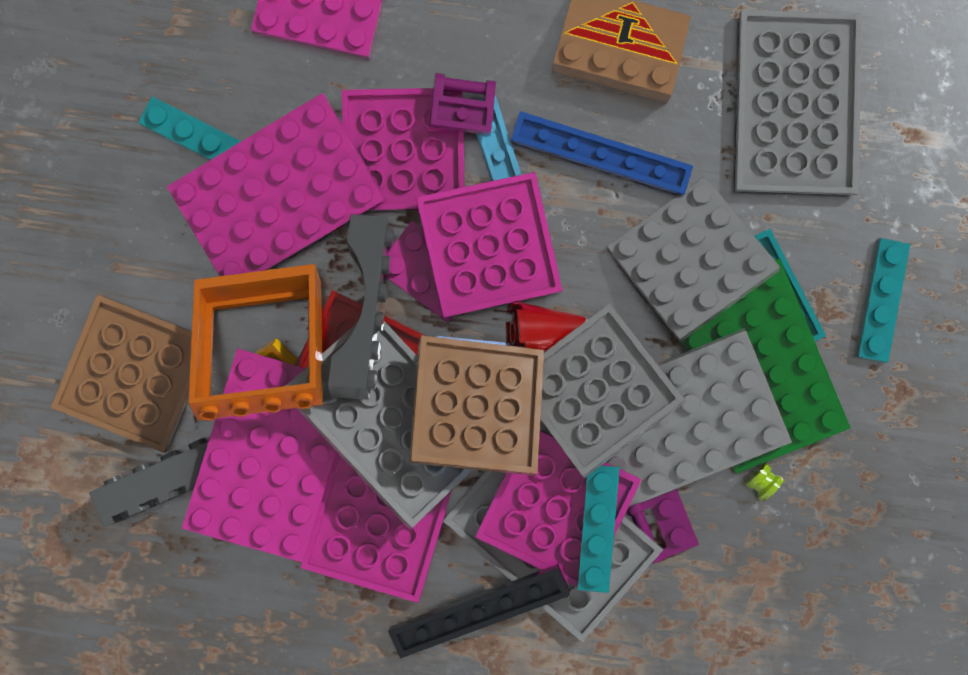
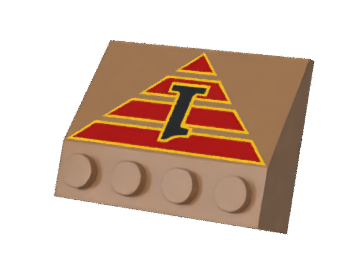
(623, 46)

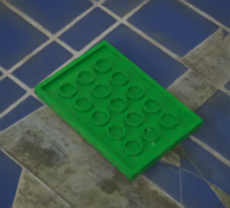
(787, 360)

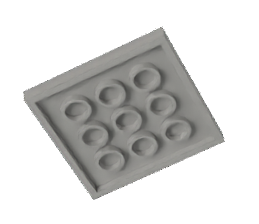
(693, 259)
(602, 391)

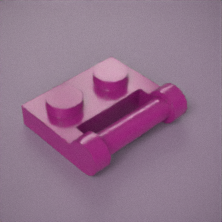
(462, 113)
(671, 520)

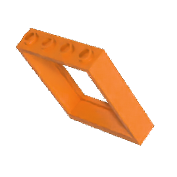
(243, 291)

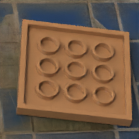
(128, 374)
(477, 406)

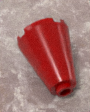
(539, 326)

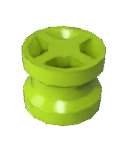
(764, 482)

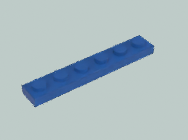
(601, 153)

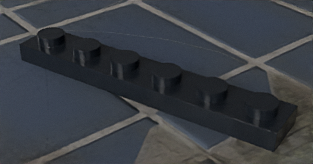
(479, 611)

